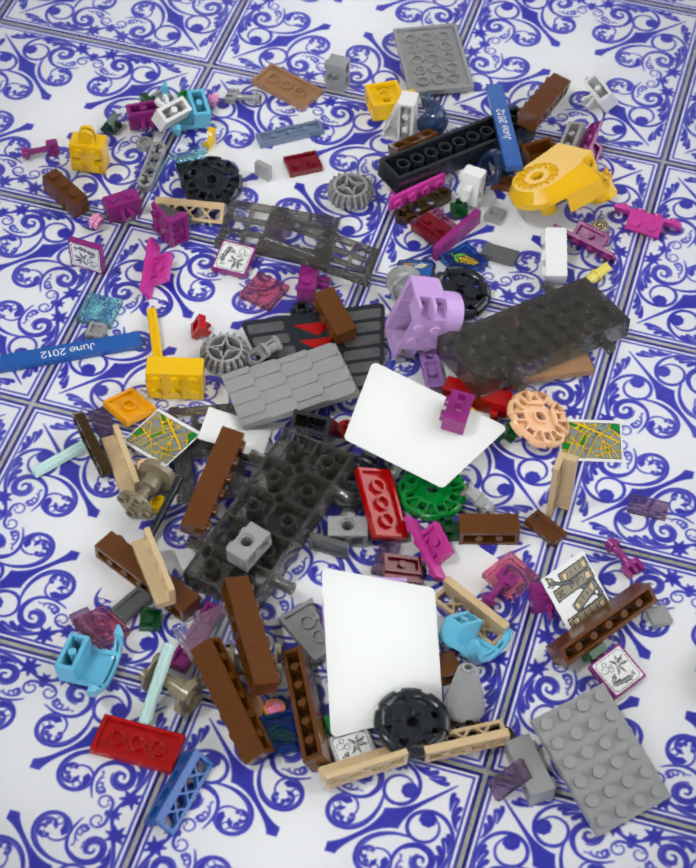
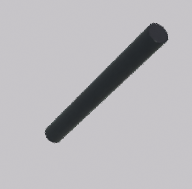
(166, 505)

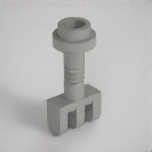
(234, 95)

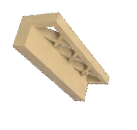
(193, 204)
(120, 461)
(562, 482)
(154, 570)
(467, 601)
(470, 744)
(361, 766)

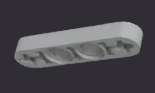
(149, 166)

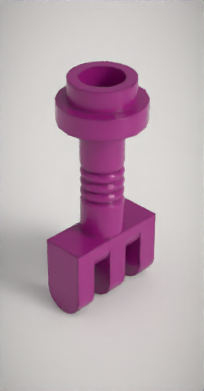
(51, 147)
(630, 567)
(503, 581)

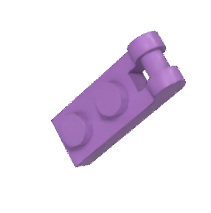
(431, 370)

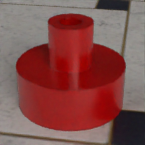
(342, 427)

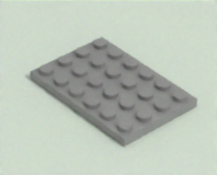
(433, 59)
(600, 760)

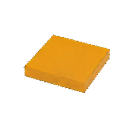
(129, 407)

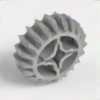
(350, 191)
(224, 353)

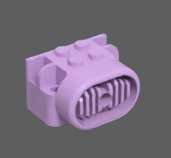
(422, 315)

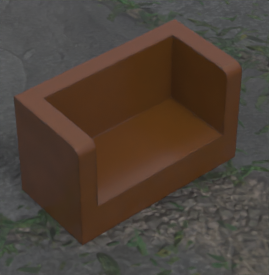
(534, 149)

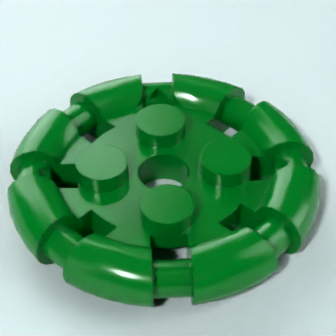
(431, 501)

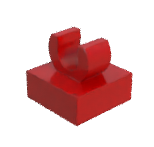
(200, 327)

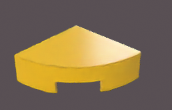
(211, 138)

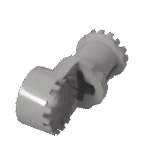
(264, 350)
(478, 499)

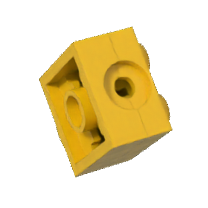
(381, 98)
(89, 151)

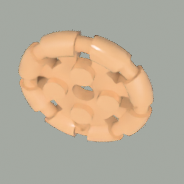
(553, 422)

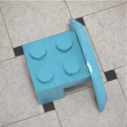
(200, 114)
(461, 633)
(88, 665)

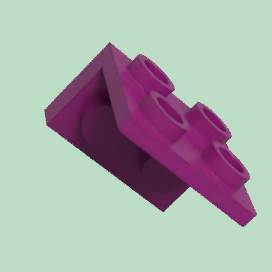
(173, 229)

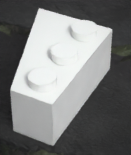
(403, 117)
(554, 255)

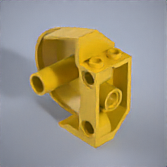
(556, 176)

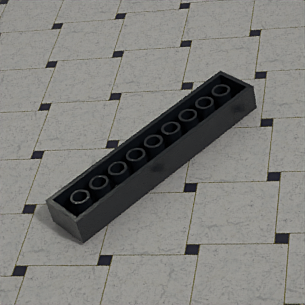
(445, 153)

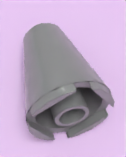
(465, 695)

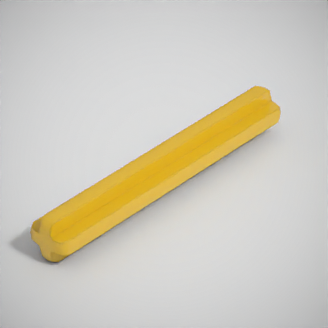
(154, 332)

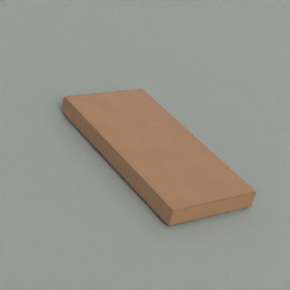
(287, 86)
(573, 368)

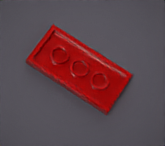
(381, 504)
(137, 744)

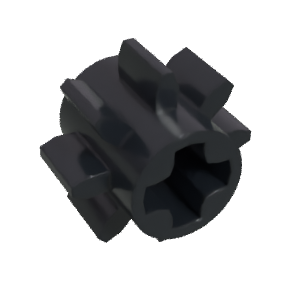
(301, 307)

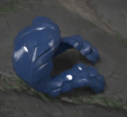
(434, 115)
(494, 156)

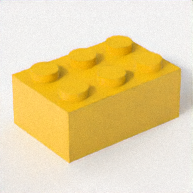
(175, 378)

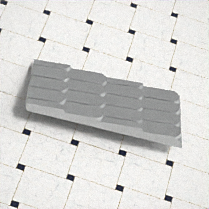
(292, 382)

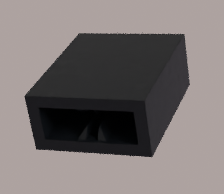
(314, 425)

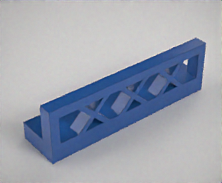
(173, 787)

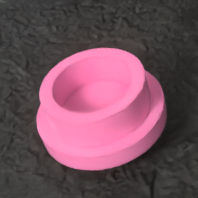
(212, 100)
(95, 221)

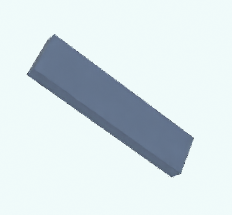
(289, 134)

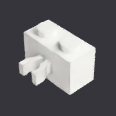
(598, 94)
(170, 112)
(471, 185)

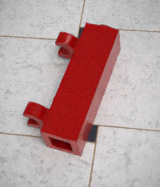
(492, 404)

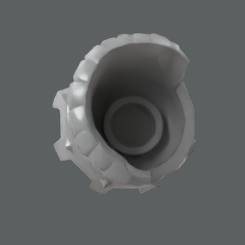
(397, 278)

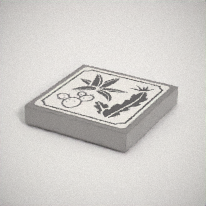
(350, 745)

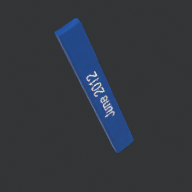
(504, 127)
(70, 352)

